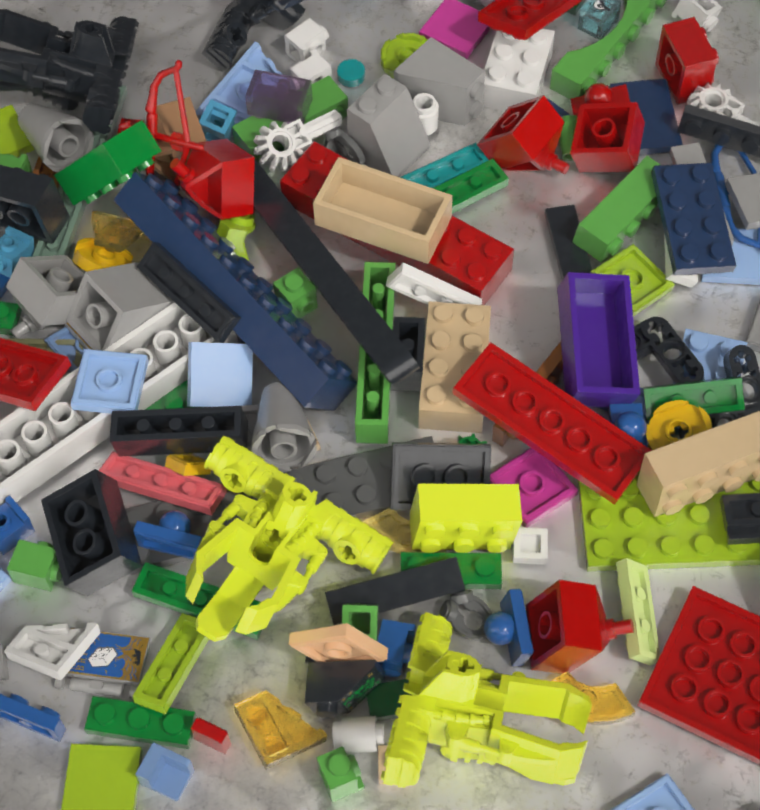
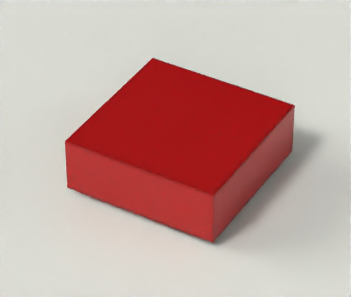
(211, 735)

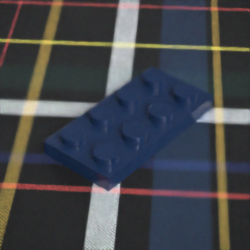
(693, 219)

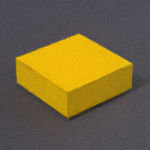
(187, 464)

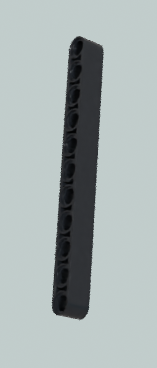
(332, 281)

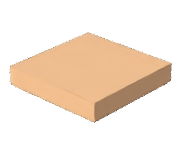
(337, 644)

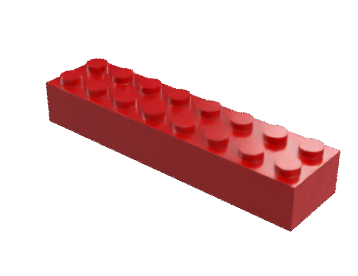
(462, 258)

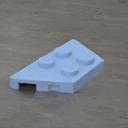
(234, 85)

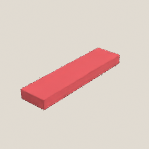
(164, 484)

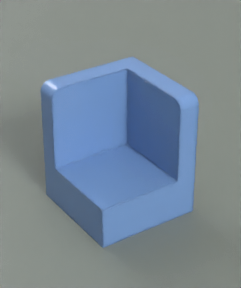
(165, 772)

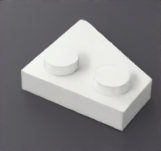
(51, 648)

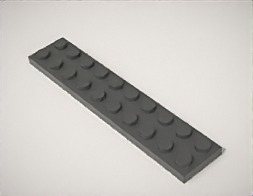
(351, 482)

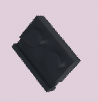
(741, 518)

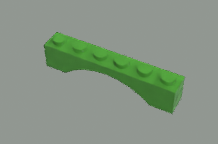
(585, 66)

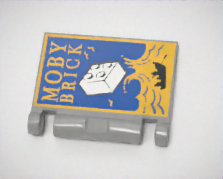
(109, 665)

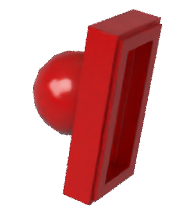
(601, 94)

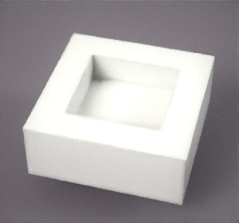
(531, 546)

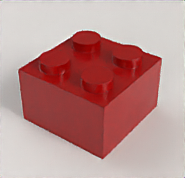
(685, 58)
(607, 137)

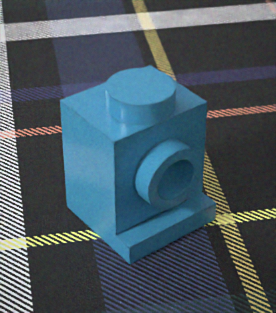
(217, 121)
(12, 247)

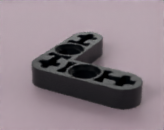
(650, 343)
(733, 370)

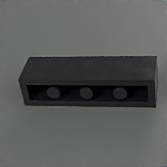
(176, 430)

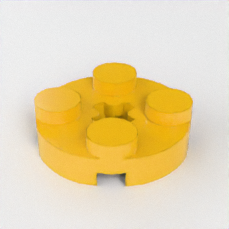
(94, 257)
(672, 415)

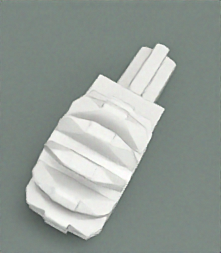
(718, 101)
(294, 138)

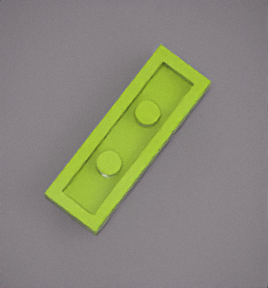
(171, 666)

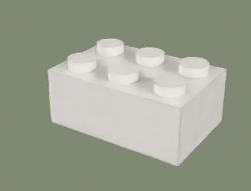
(516, 68)

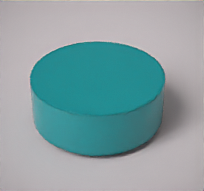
(351, 73)

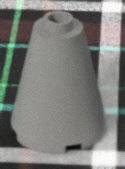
(55, 135)
(282, 430)

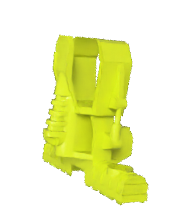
(270, 542)
(465, 714)

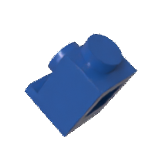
(13, 525)
(399, 640)

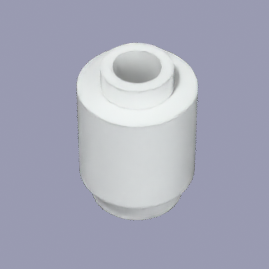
(428, 111)
(358, 734)

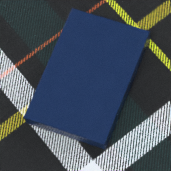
(658, 113)

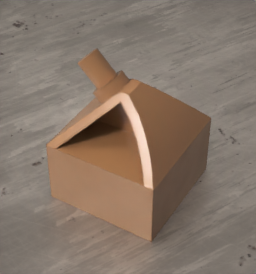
(168, 122)

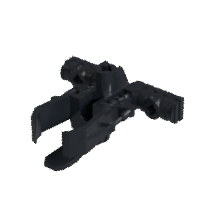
(239, 18)
(70, 68)

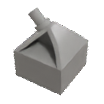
(43, 291)

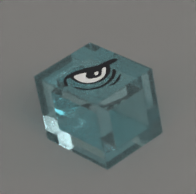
(599, 17)

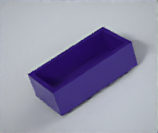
(598, 339)

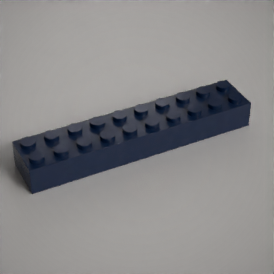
(266, 320)

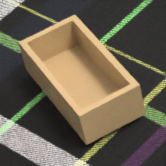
(383, 210)
(452, 343)
(701, 466)

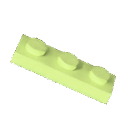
(638, 606)

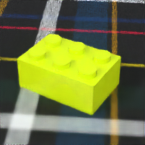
(465, 517)

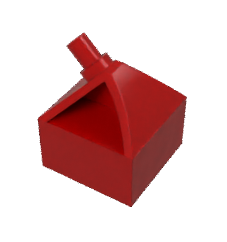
(526, 138)
(219, 178)
(569, 626)

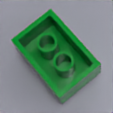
(109, 164)

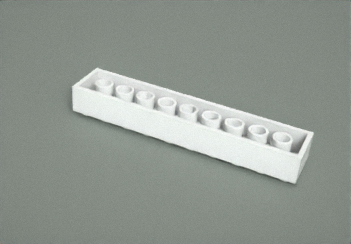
(54, 436)

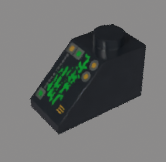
(340, 685)

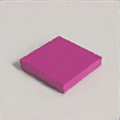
(455, 27)
(541, 485)

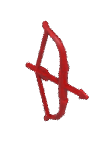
(177, 140)

